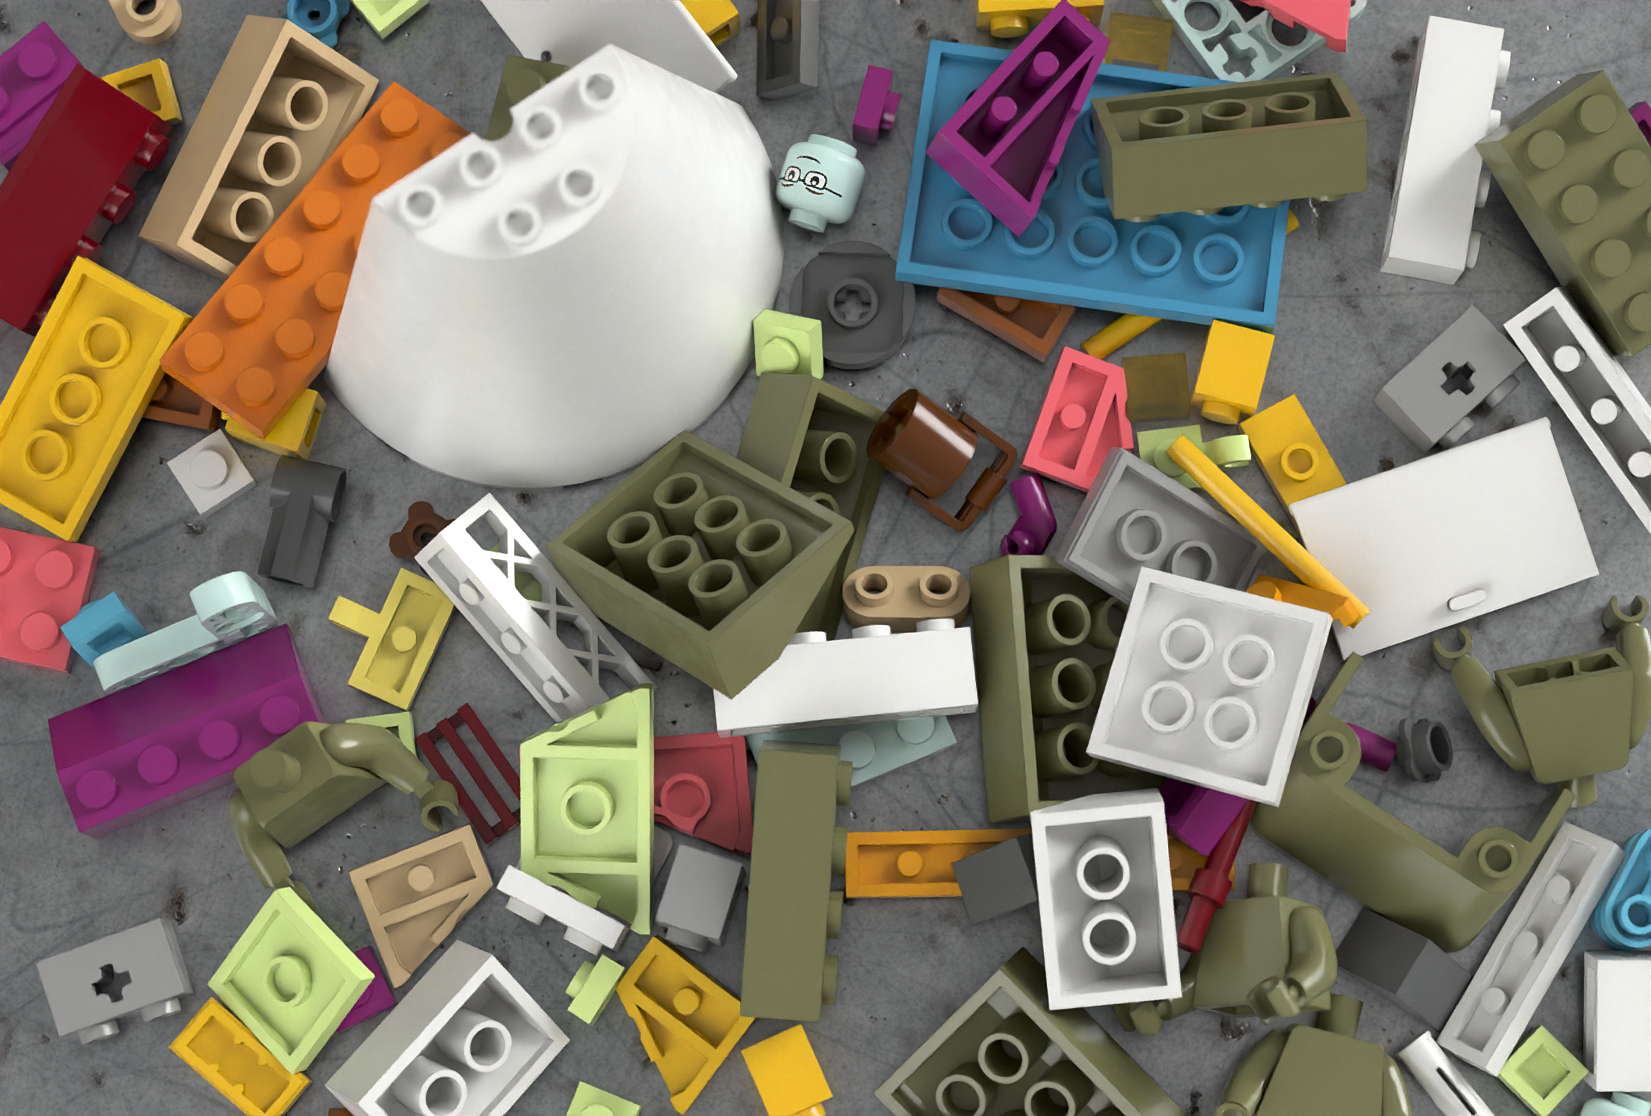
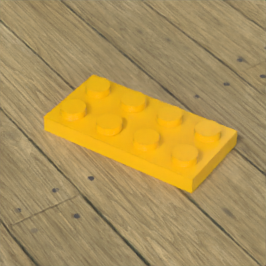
(81, 396)

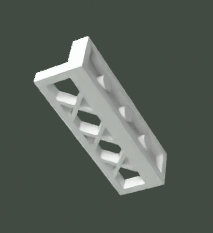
(515, 624)

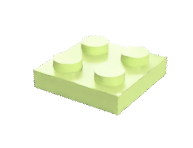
(290, 980)

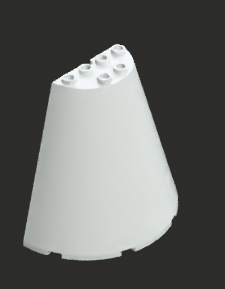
(564, 288)

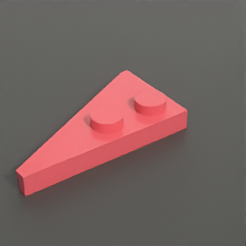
(704, 789)

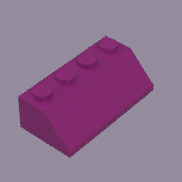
(179, 731)

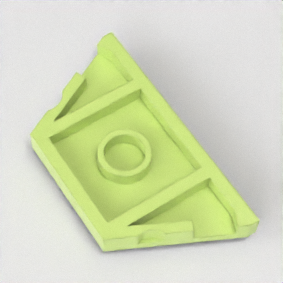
(593, 806)

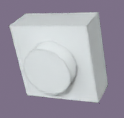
(212, 473)

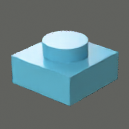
(102, 627)

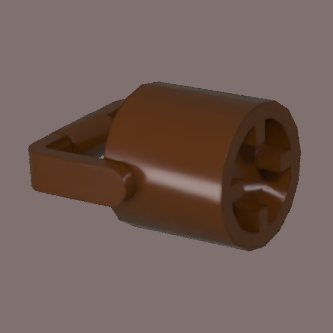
(930, 452)

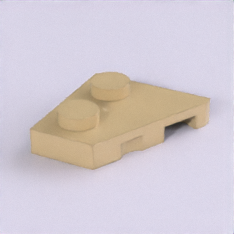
(420, 896)

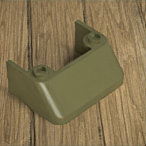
(1382, 858)

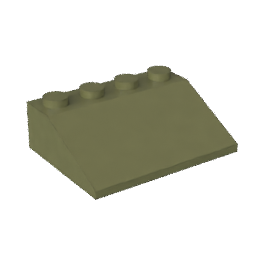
(702, 561)
(1041, 677)
(1022, 1059)

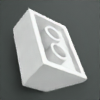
(1106, 900)
(452, 1045)

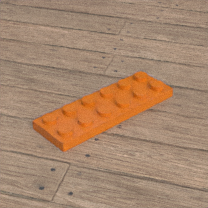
(282, 305)

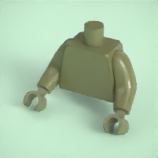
(1566, 712)
(313, 779)
(1255, 961)
(1317, 1072)

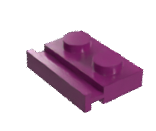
(29, 82)

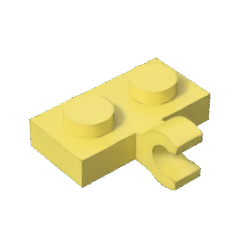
(398, 638)

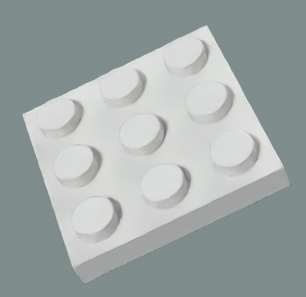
(1210, 686)

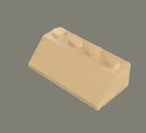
(255, 143)

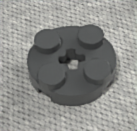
(871, 272)

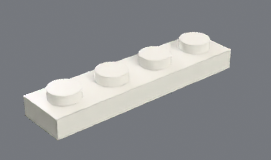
(1530, 948)

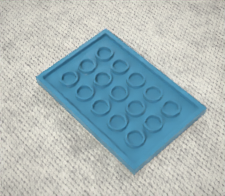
(1074, 248)

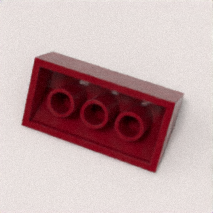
(70, 189)

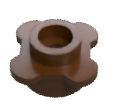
(420, 521)

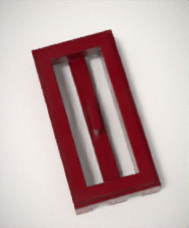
(447, 729)

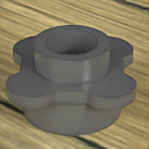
(1424, 748)

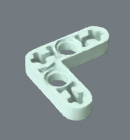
(1249, 39)
(227, 613)

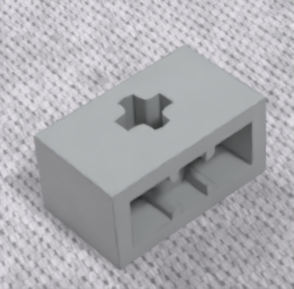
(1466, 349)
(700, 898)
(78, 976)

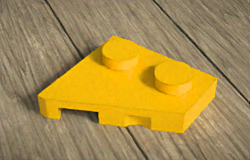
(683, 1017)

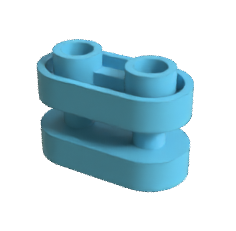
(1624, 910)

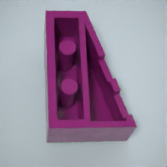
(1020, 118)

